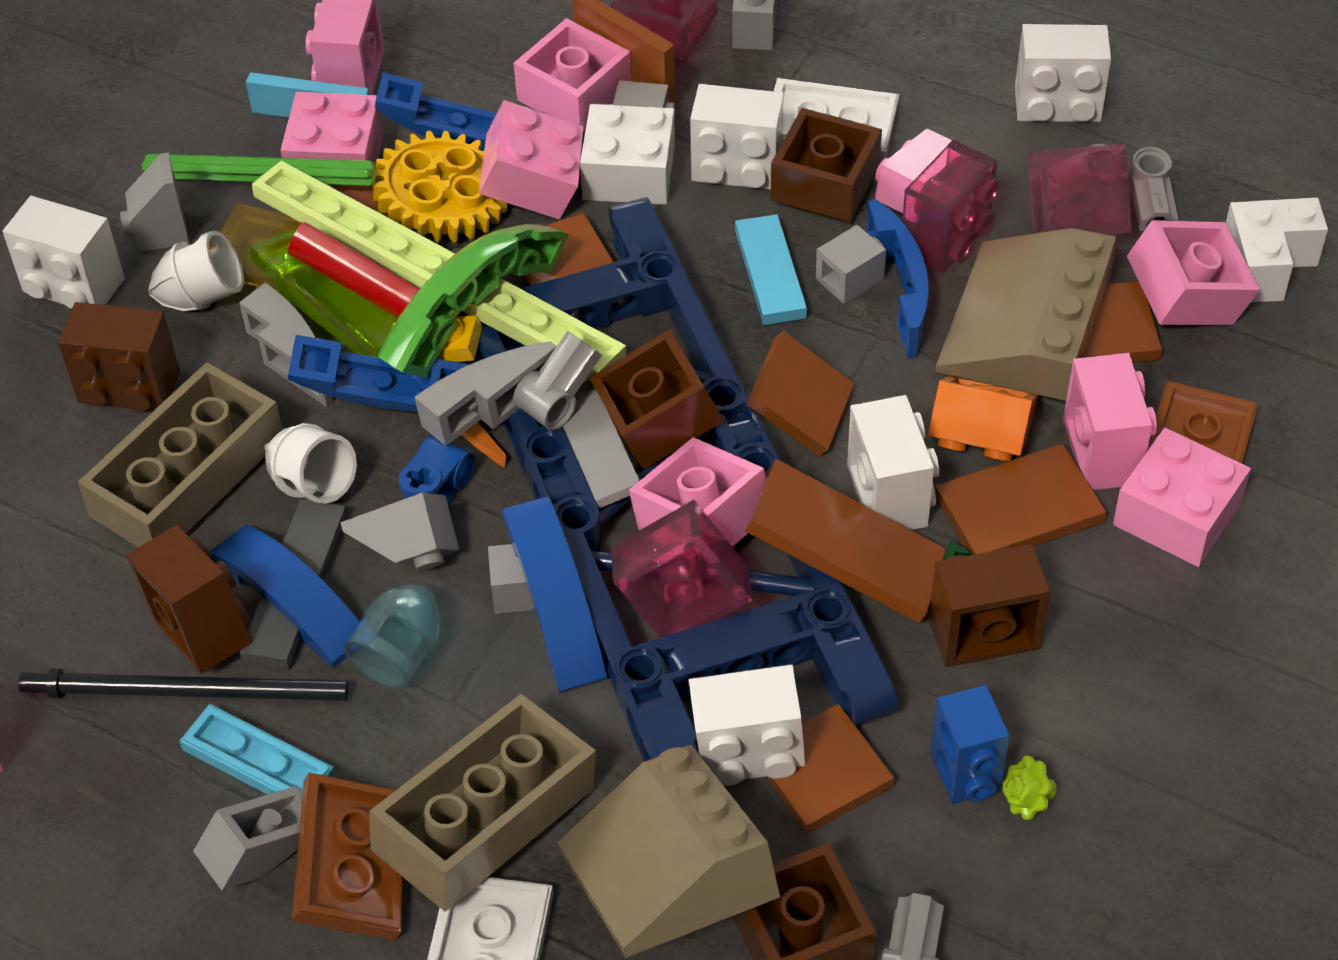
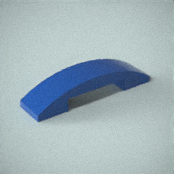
(404, 104)
(911, 270)
(359, 378)
(291, 588)
(556, 594)

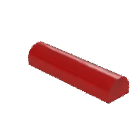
(351, 269)

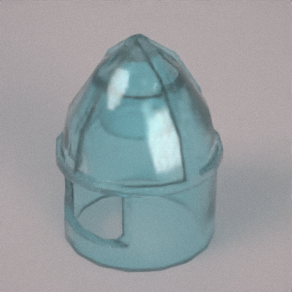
(395, 635)

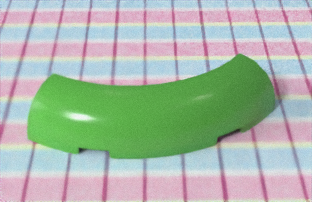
(464, 281)

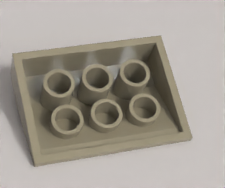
(1029, 310)
(669, 853)

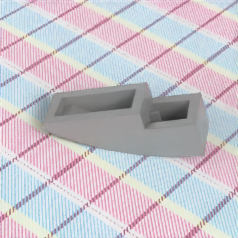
(275, 324)
(478, 392)
(599, 449)

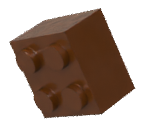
(825, 164)
(119, 356)
(656, 399)
(190, 597)
(988, 605)
(814, 915)

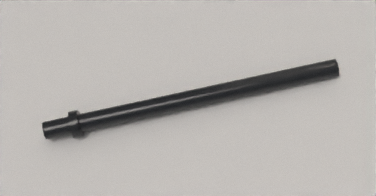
(56, 683)

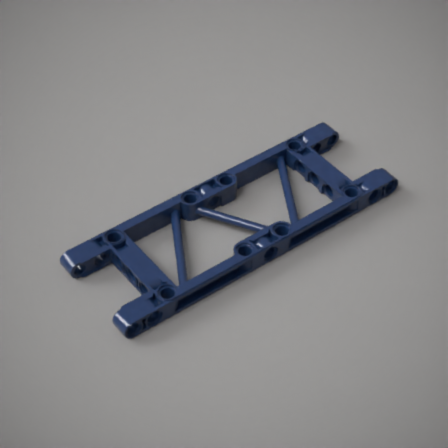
(765, 637)

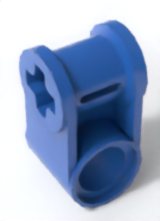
(437, 470)

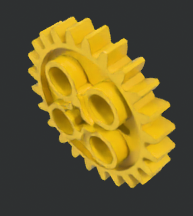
(435, 187)

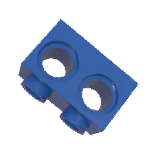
(969, 744)

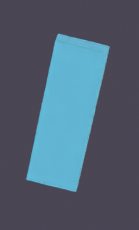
(276, 94)
(770, 269)
(249, 752)

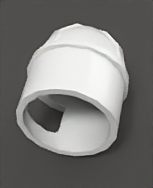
(195, 276)
(309, 461)

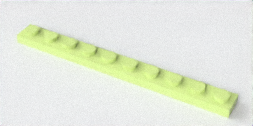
(418, 258)

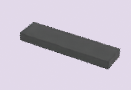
(313, 540)

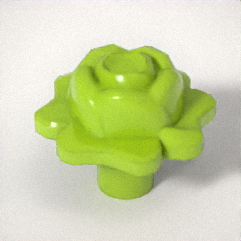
(1028, 787)

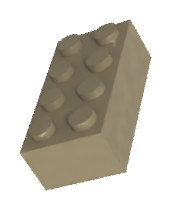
(181, 457)
(482, 801)

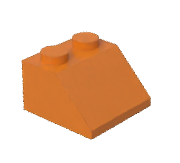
(982, 417)

